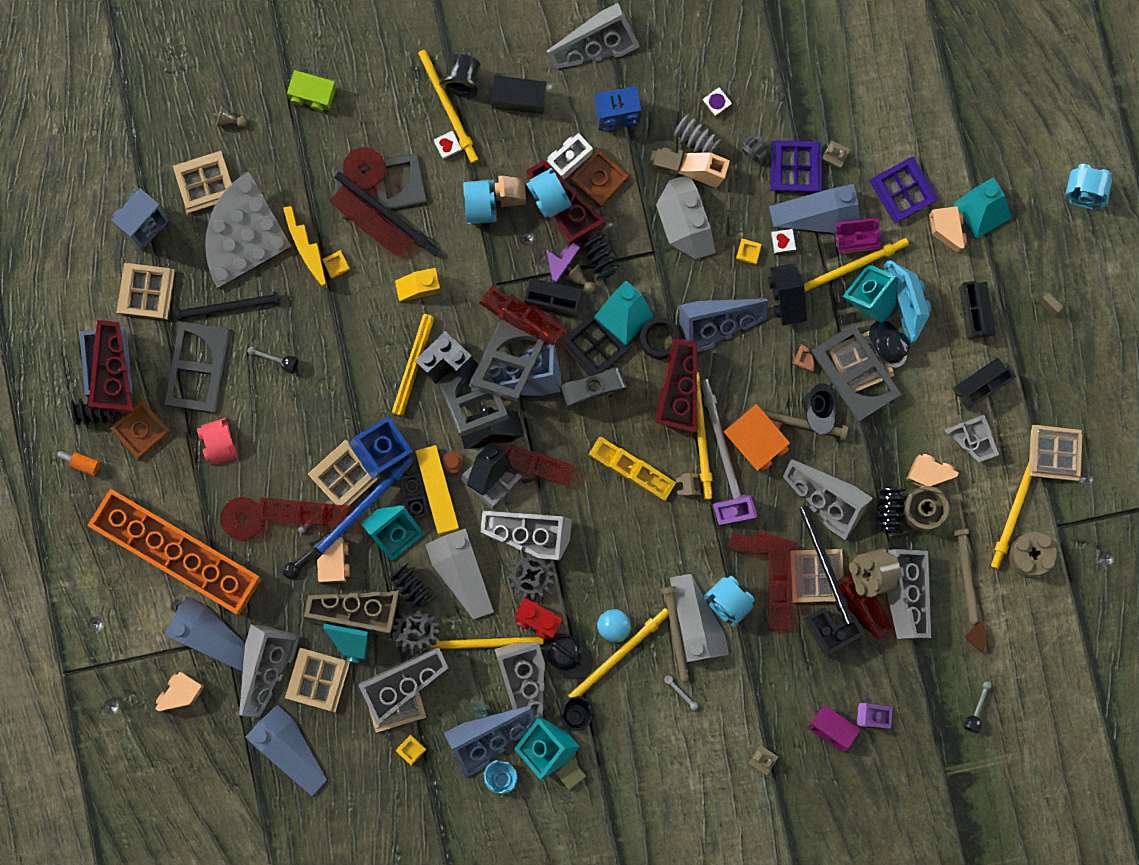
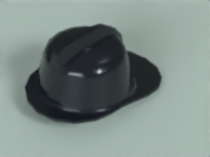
(889, 343)
(820, 408)
(569, 656)

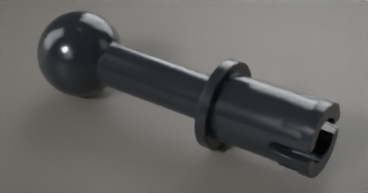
(292, 569)

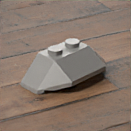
(685, 219)

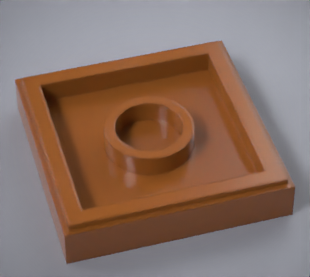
(599, 178)
(140, 430)

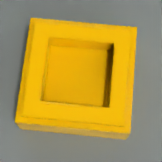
(748, 252)
(336, 264)
(411, 750)

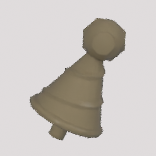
(225, 117)
(577, 276)

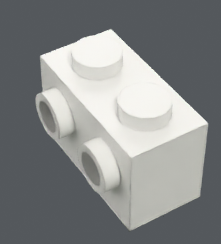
(570, 156)

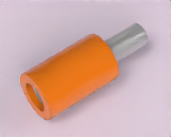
(80, 462)

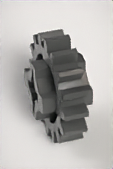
(524, 562)
(415, 631)

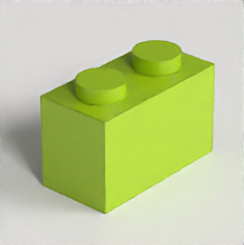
(311, 91)

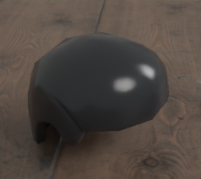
(576, 713)

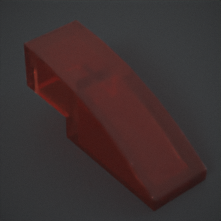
(754, 545)
(865, 608)

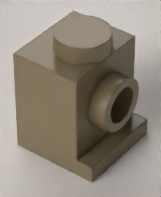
(666, 160)

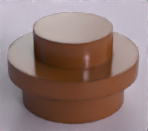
(452, 462)

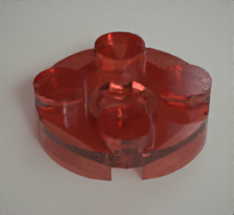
(362, 156)
(232, 526)

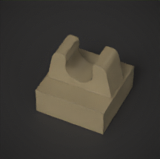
(835, 155)
(691, 484)
(763, 760)

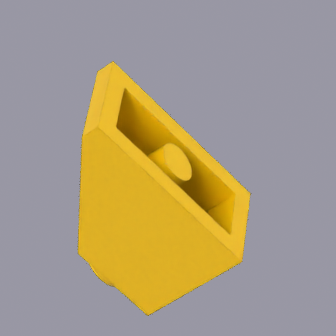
(418, 285)

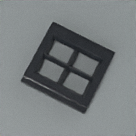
(581, 357)

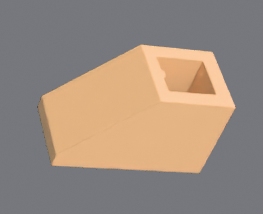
(704, 168)
(510, 191)
(947, 227)
(930, 473)
(332, 563)
(181, 693)

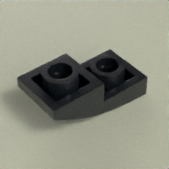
(414, 495)

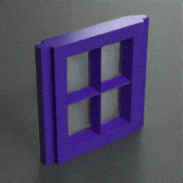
(796, 166)
(903, 190)

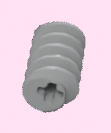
(695, 136)

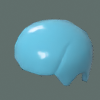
(614, 626)
(500, 777)

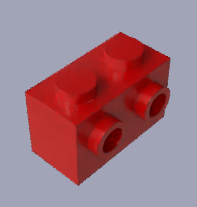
(539, 619)

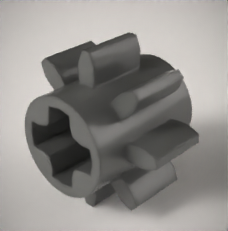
(755, 147)

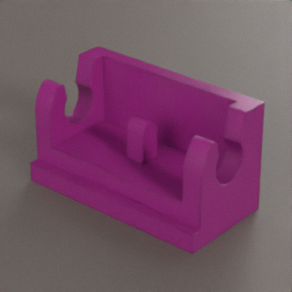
(858, 235)
(833, 728)

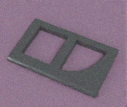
(411, 195)
(503, 335)
(217, 339)
(450, 386)
(859, 405)

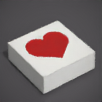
(447, 145)
(783, 241)

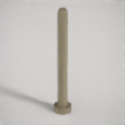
(842, 432)
(967, 574)
(676, 633)

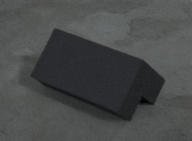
(518, 94)
(553, 297)
(977, 309)
(983, 383)

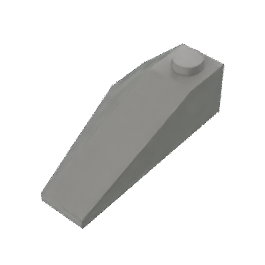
(598, 38)
(833, 499)
(535, 534)
(457, 565)
(698, 625)
(264, 660)
(523, 675)

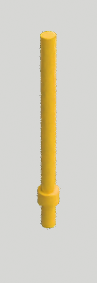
(465, 141)
(886, 251)
(705, 476)
(1002, 547)
(650, 626)
(484, 643)

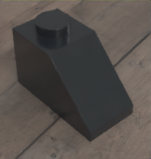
(488, 468)

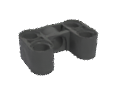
(577, 391)

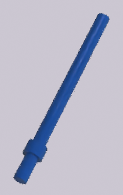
(395, 474)

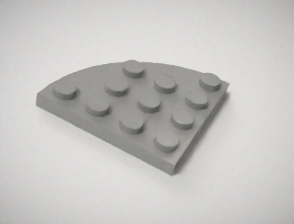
(241, 232)

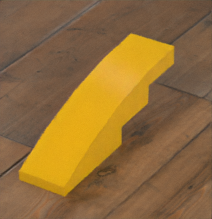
(309, 253)
(632, 468)
(437, 490)

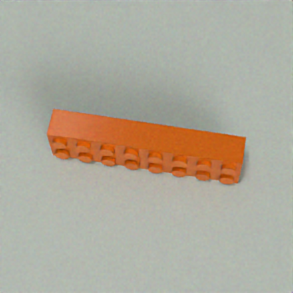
(175, 552)

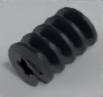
(599, 256)
(82, 413)
(890, 510)
(412, 587)

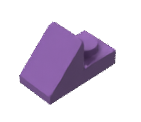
(559, 266)
(735, 509)
(874, 716)

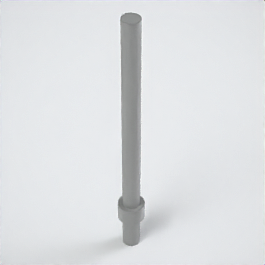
(709, 402)

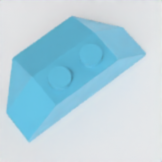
(910, 300)

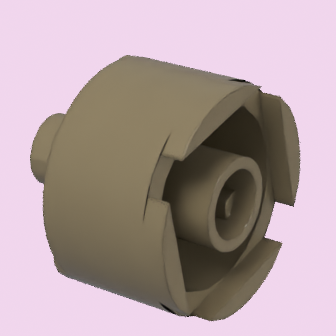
(935, 502)
(1038, 544)
(875, 572)

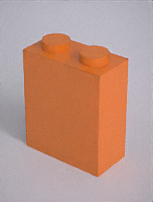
(757, 438)

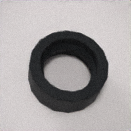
(659, 321)

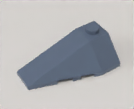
(817, 211)
(718, 319)
(543, 379)
(205, 632)
(483, 738)
(284, 745)

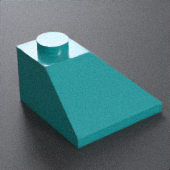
(984, 208)
(873, 293)
(624, 313)
(392, 530)
(349, 642)
(546, 748)

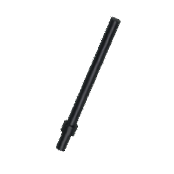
(419, 239)
(841, 603)

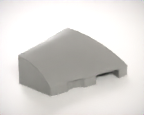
(975, 438)
(498, 490)

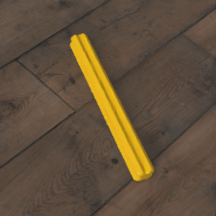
(412, 367)

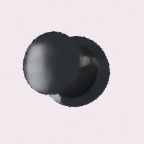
(461, 76)

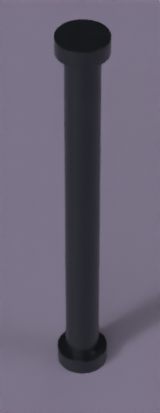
(226, 306)

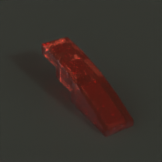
(370, 220)
(528, 319)
(538, 464)
(302, 511)
(779, 585)

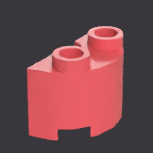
(217, 442)

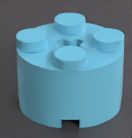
(1089, 187)
(550, 193)
(480, 202)
(729, 600)

